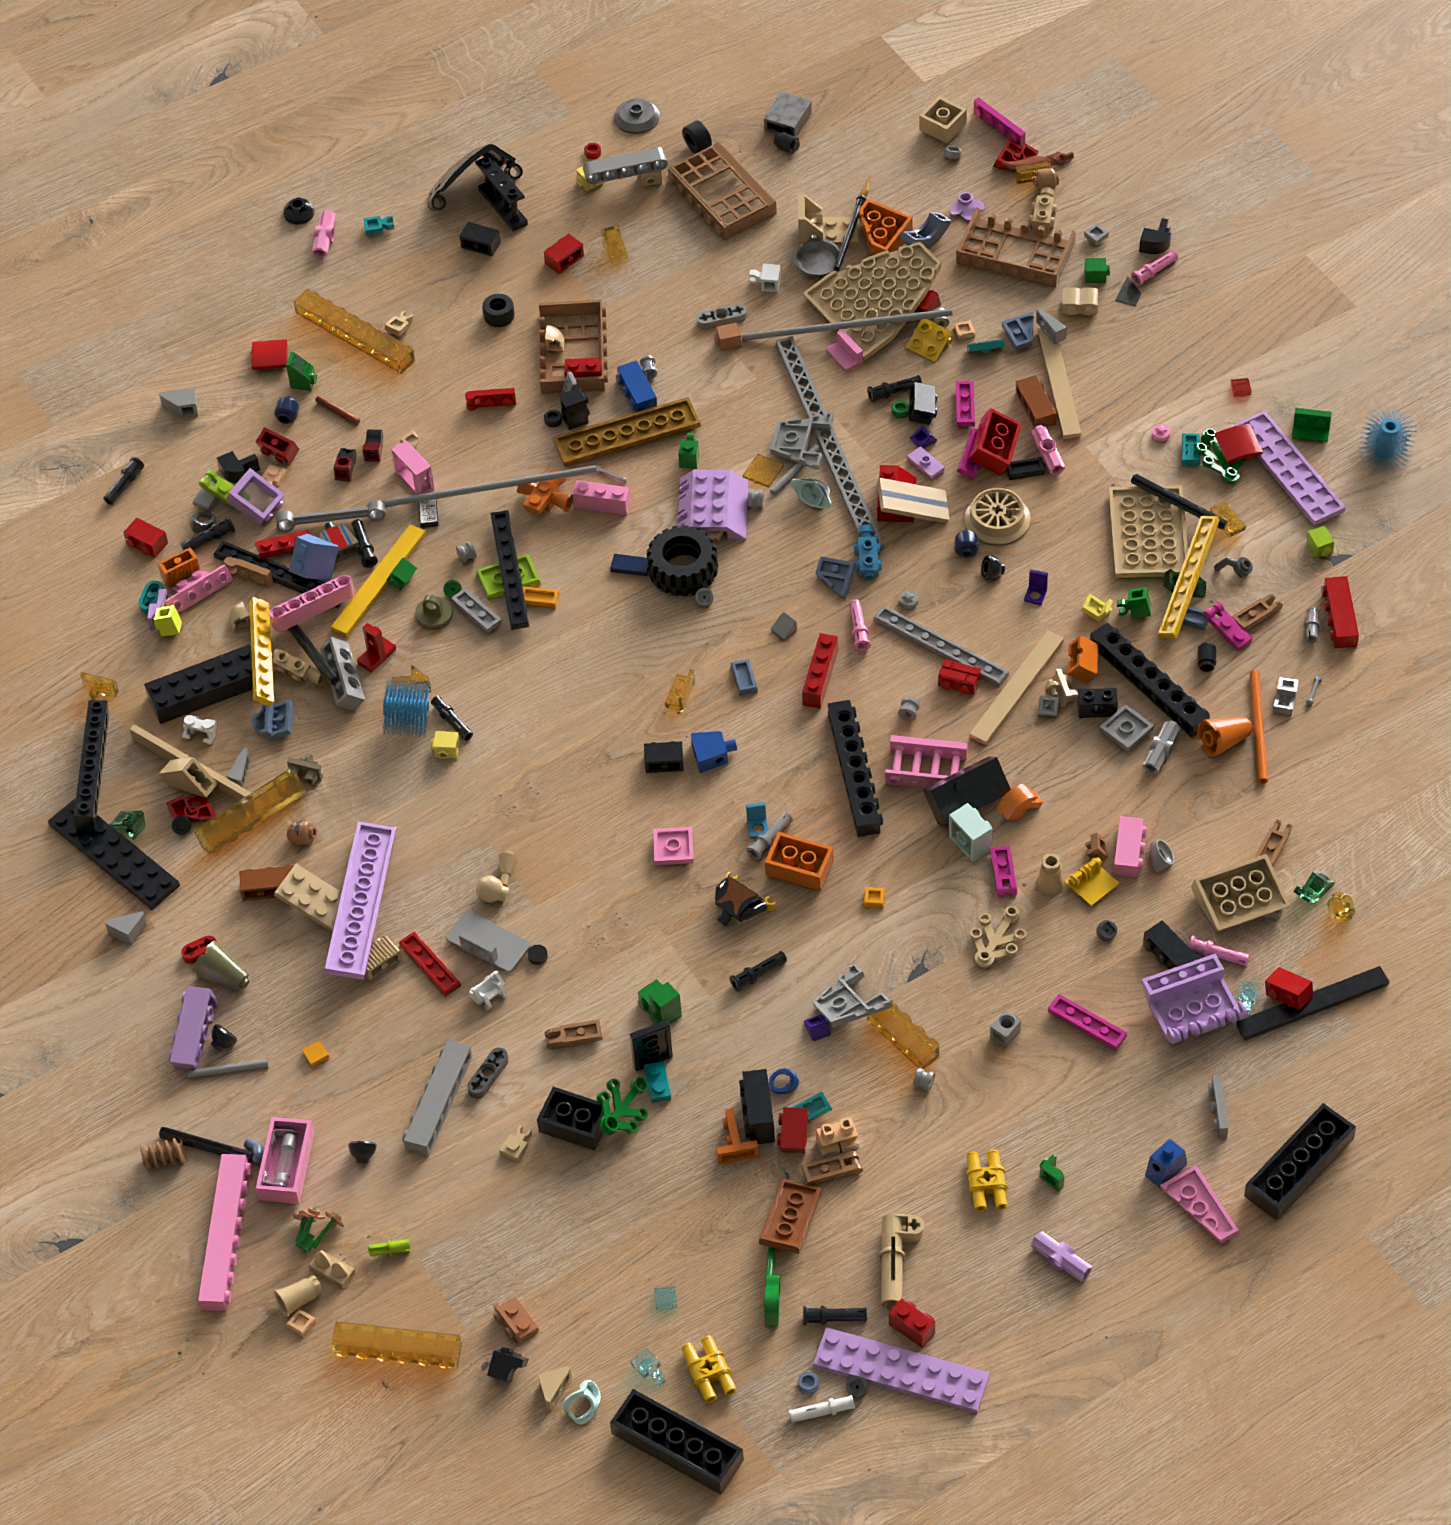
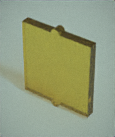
(763, 470)

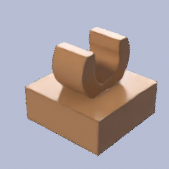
(1098, 847)

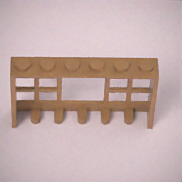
(704, 158)
(1008, 268)
(569, 308)

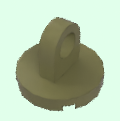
(433, 612)

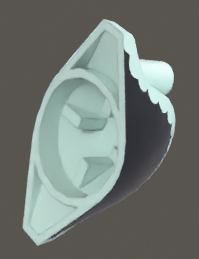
(812, 492)

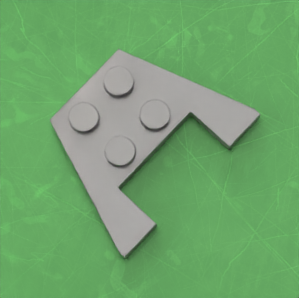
(793, 436)
(843, 1005)

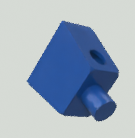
(711, 749)
(1168, 1159)

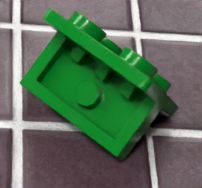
(1311, 424)

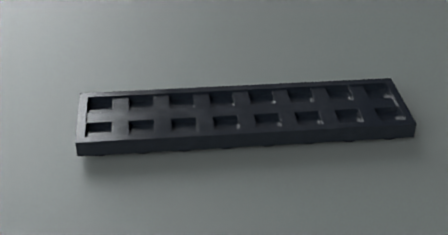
(117, 857)

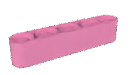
(312, 603)

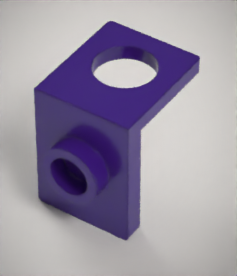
(1037, 583)

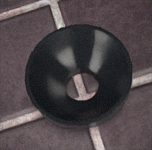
(300, 214)

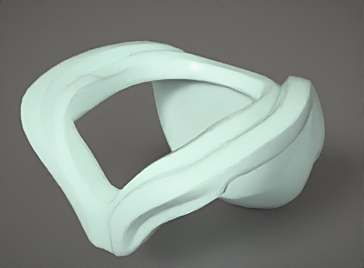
(591, 1392)

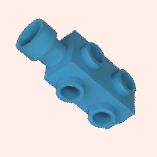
(867, 551)

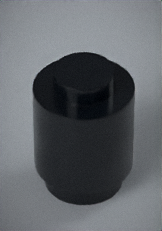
(786, 142)
(1206, 657)

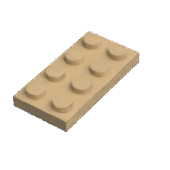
(310, 896)

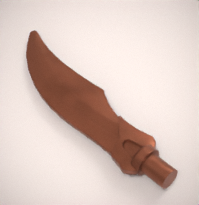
(1055, 159)

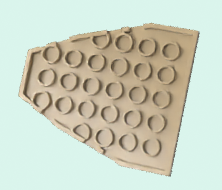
(874, 289)

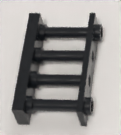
(501, 193)

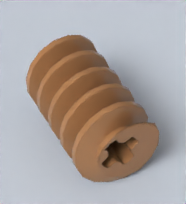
(162, 1154)

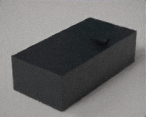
(973, 785)

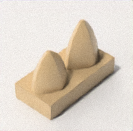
(331, 1268)

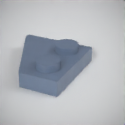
(1020, 330)
(836, 574)

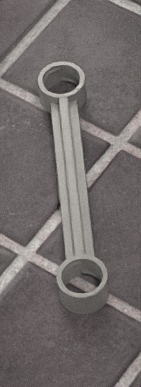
(342, 514)

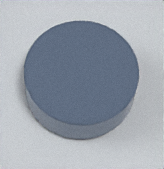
(808, 1383)

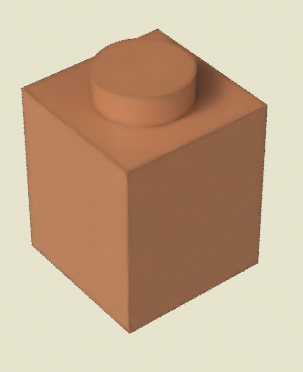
(728, 337)

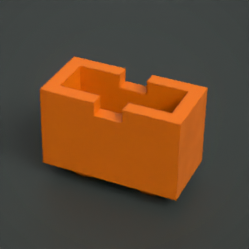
(1083, 659)

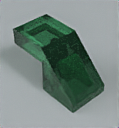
(1171, 578)
(1315, 887)

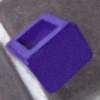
(923, 437)
(817, 1027)

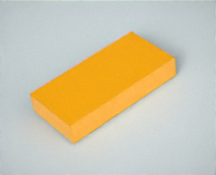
(540, 597)

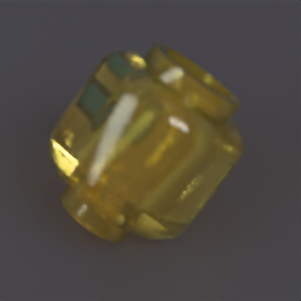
(1341, 907)

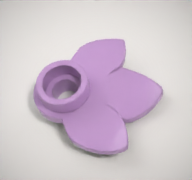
(966, 206)

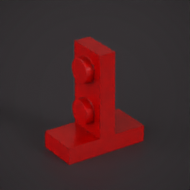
(377, 648)

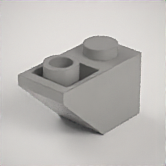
(180, 402)

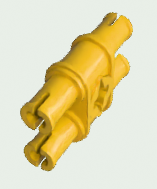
(980, 1187)
(702, 1376)

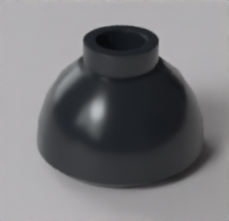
(991, 568)
(222, 1037)
(362, 1150)

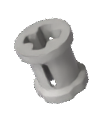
(648, 364)

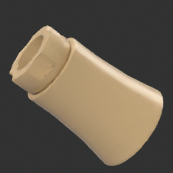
(1050, 875)
(297, 1294)

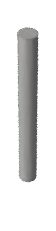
(790, 473)
(227, 1068)

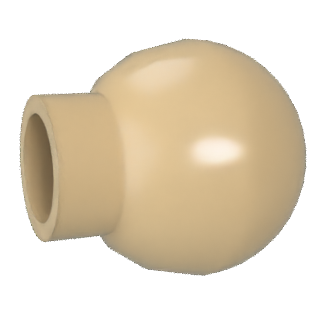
(491, 889)

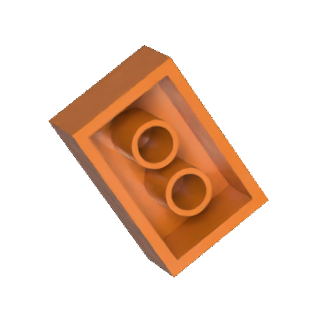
(799, 861)

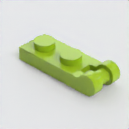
(221, 486)

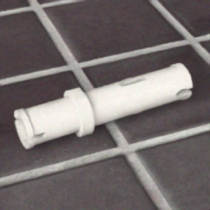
(822, 1409)

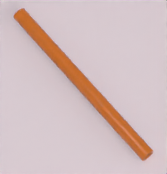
(1258, 727)

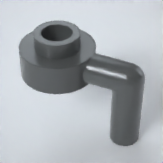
(1241, 566)

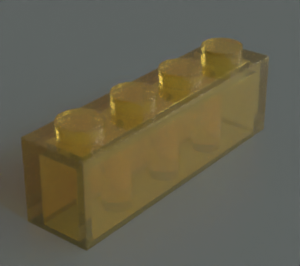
(906, 1036)

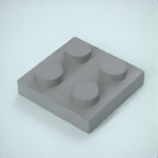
(1126, 728)

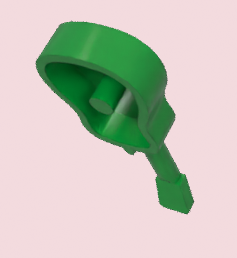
(772, 1291)

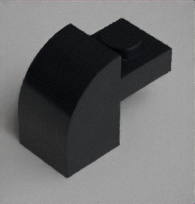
(1156, 241)
(234, 469)

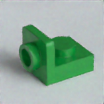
(1050, 1173)

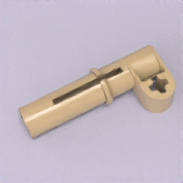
(894, 1236)

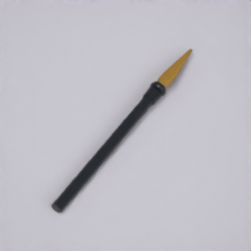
(860, 201)

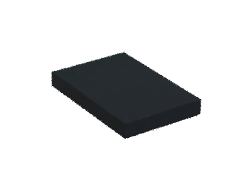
(651, 1045)

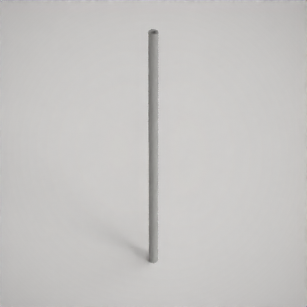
(847, 324)
(490, 486)

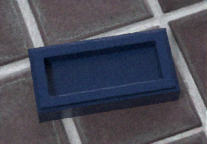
(629, 565)

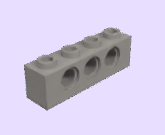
(348, 689)

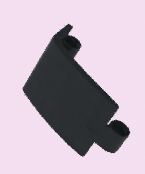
(459, 167)

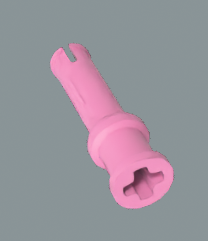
(1148, 271)
(859, 632)
(1208, 948)

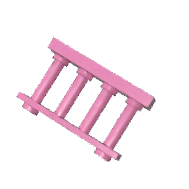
(923, 747)

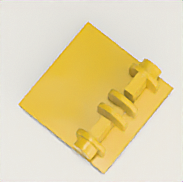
(929, 339)
(1092, 882)

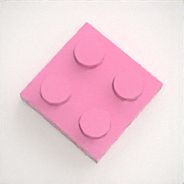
(673, 846)

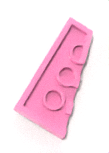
(1200, 1202)

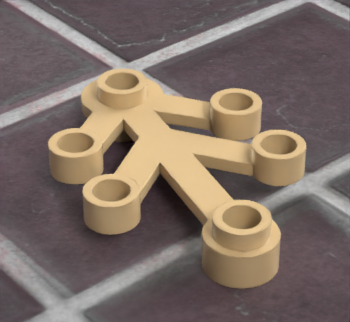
(997, 939)

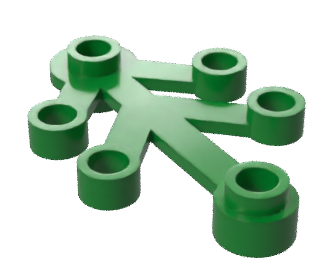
(1229, 474)
(609, 1122)

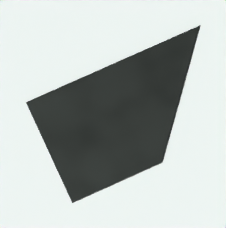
(1129, 293)

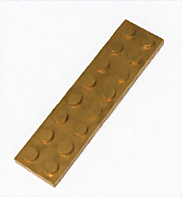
(626, 431)

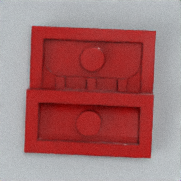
(269, 354)
(1238, 443)

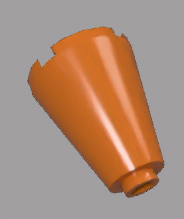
(1222, 734)

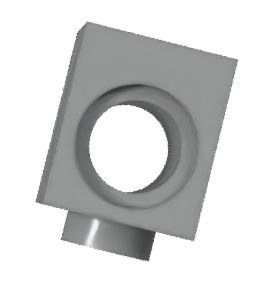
(1005, 1035)

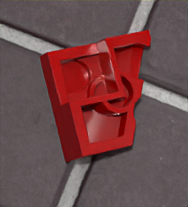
(1014, 152)
(192, 806)

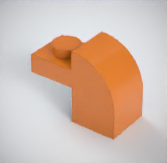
(1018, 801)

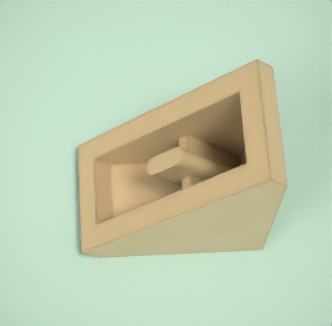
(553, 1385)

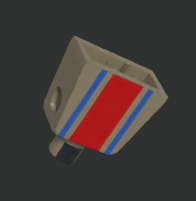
(343, 538)

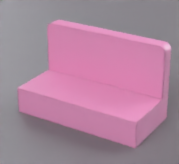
(845, 351)

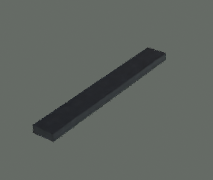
(509, 570)
(279, 572)
(1321, 1000)

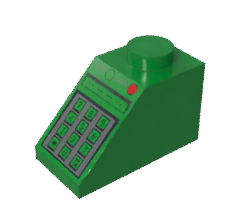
(300, 373)

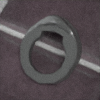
(197, 526)

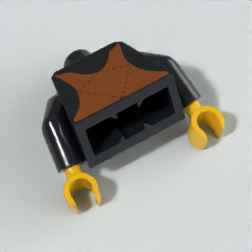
(739, 901)

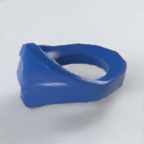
(791, 1086)

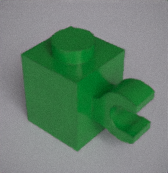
(689, 452)
(1138, 603)

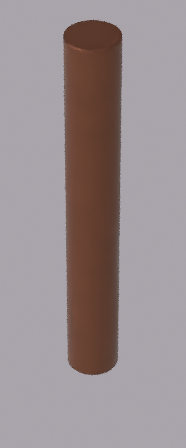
(337, 410)

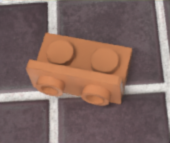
(515, 1320)

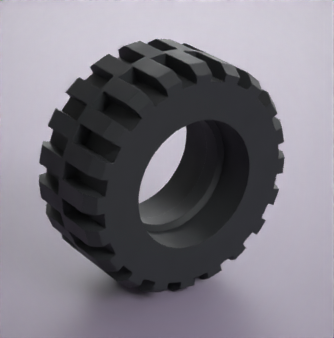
(679, 542)

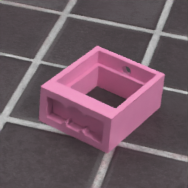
(412, 468)

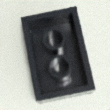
(757, 1106)
(571, 1118)

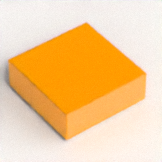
(874, 897)
(315, 1053)

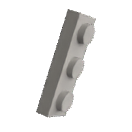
(476, 610)
(1218, 1106)

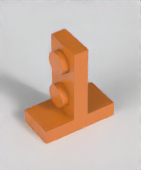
(735, 1150)

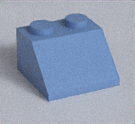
(313, 558)

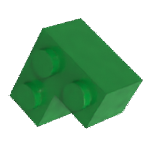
(660, 1002)

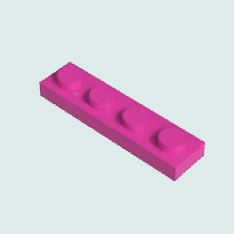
(998, 122)
(1087, 1022)

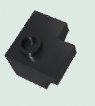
(504, 1364)

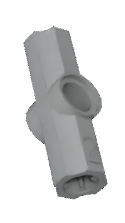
(1161, 747)

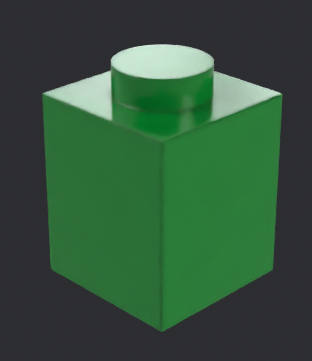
(1096, 270)
(401, 574)

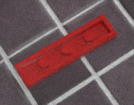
(429, 964)

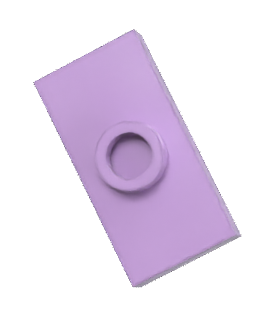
(925, 463)

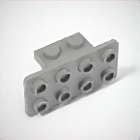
(488, 941)

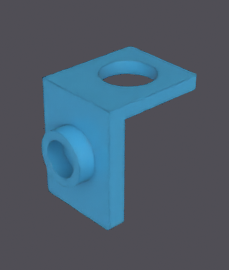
(756, 816)

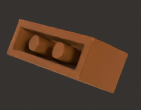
(1036, 402)
(262, 883)

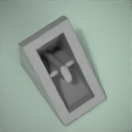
(126, 927)

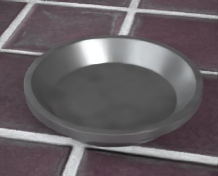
(636, 116)
(816, 257)

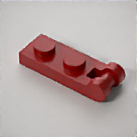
(490, 398)

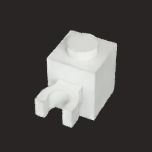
(769, 277)

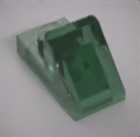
(131, 821)

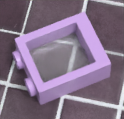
(255, 497)

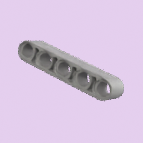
(625, 165)

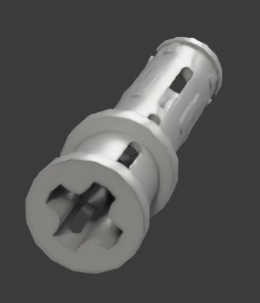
(764, 841)

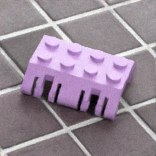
(714, 502)
(1191, 999)

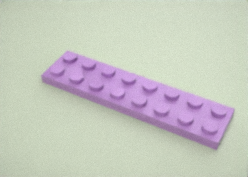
(1293, 471)
(901, 1370)

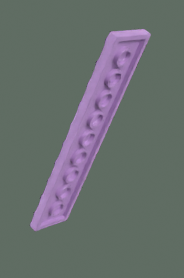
(360, 901)

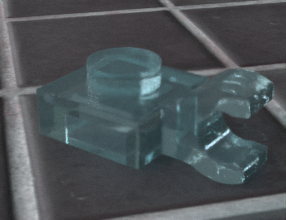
(1248, 994)
(647, 1365)

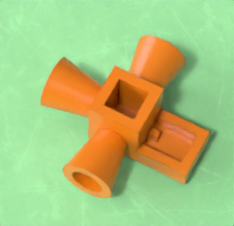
(545, 496)

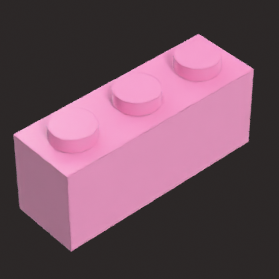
(601, 497)
(1129, 847)

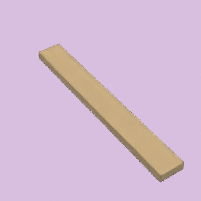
(1059, 386)
(1016, 687)
(170, 753)

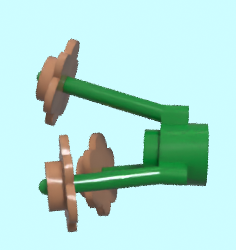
(304, 1238)

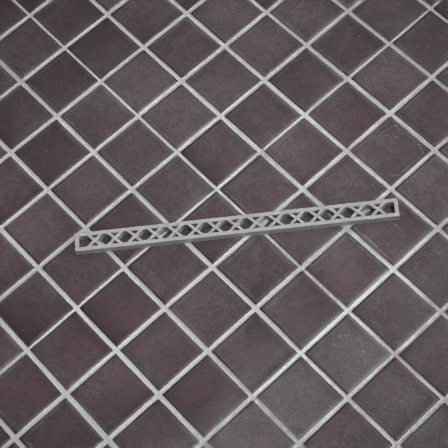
(824, 443)

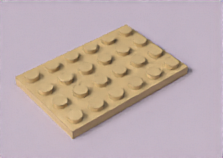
(1146, 533)

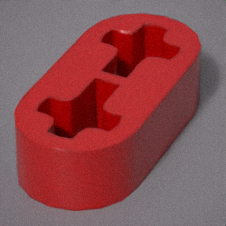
(196, 947)

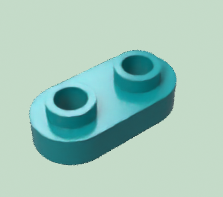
(148, 597)

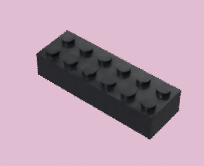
(201, 684)
(1299, 1161)
(677, 1441)

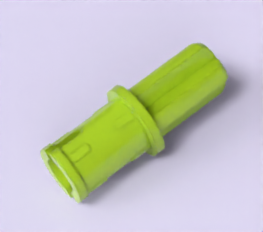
(390, 1248)

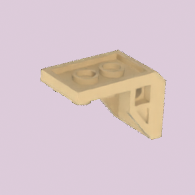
(816, 227)

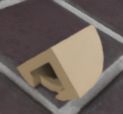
(554, 339)
(239, 617)

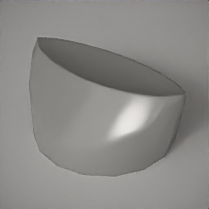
(1161, 855)

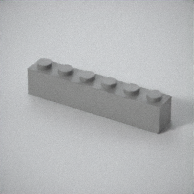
(437, 1098)

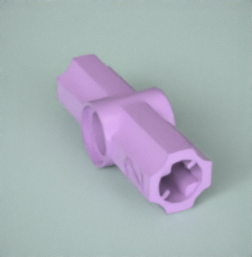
(1061, 1256)

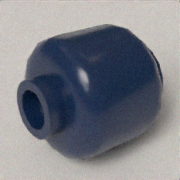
(286, 409)
(966, 543)

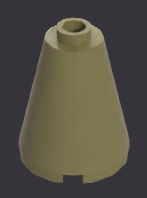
(221, 968)

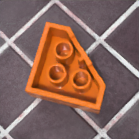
(883, 226)

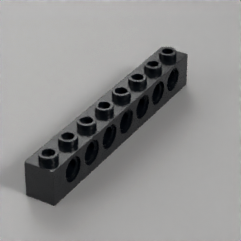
(1149, 679)
(850, 755)
(91, 765)

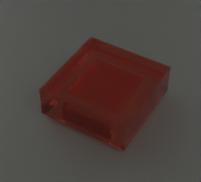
(1240, 387)

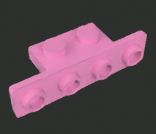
(198, 587)

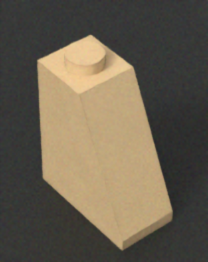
(188, 776)

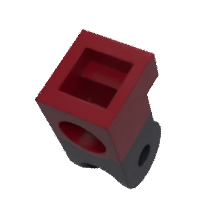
(373, 443)
(344, 464)

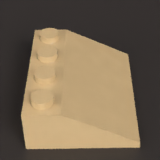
(1240, 893)

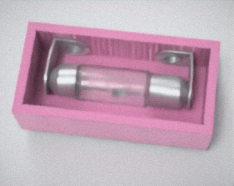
(285, 1160)

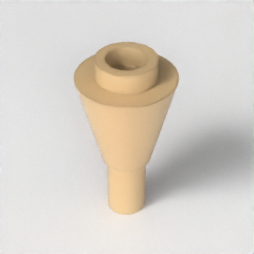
(506, 861)

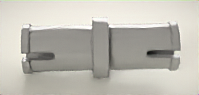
(1312, 625)

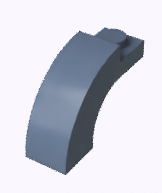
(929, 232)

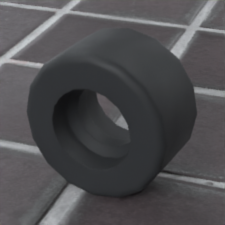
(696, 136)
(498, 302)

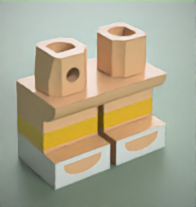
(833, 1134)

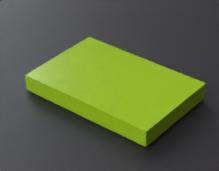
(491, 577)

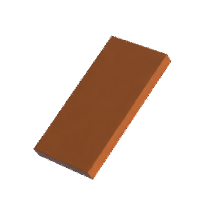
(790, 1216)

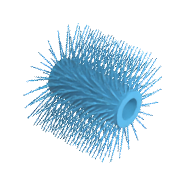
(1388, 439)
(406, 707)

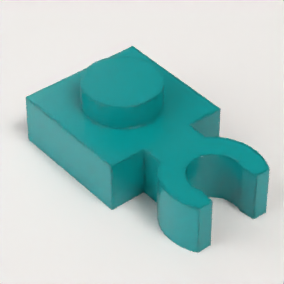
(375, 224)

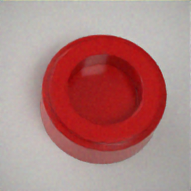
(592, 150)

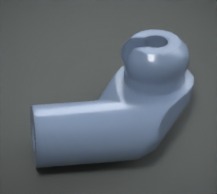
(257, 1148)

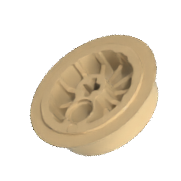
(997, 515)

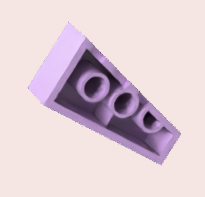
(192, 1027)

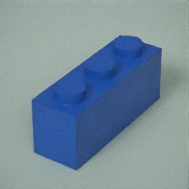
(636, 386)

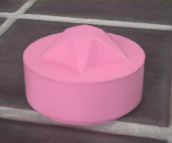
(1161, 432)

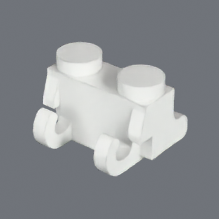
(193, 724)
(488, 989)

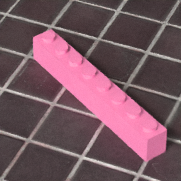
(223, 1233)

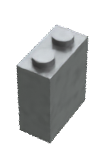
(787, 114)

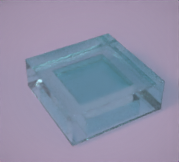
(665, 1298)

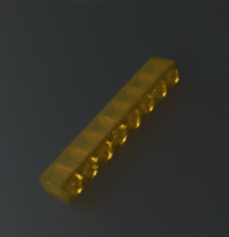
(354, 331)

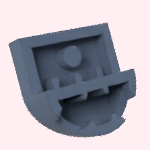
(275, 720)

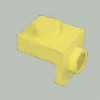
(1096, 608)

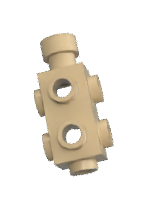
(1043, 210)
(296, 667)

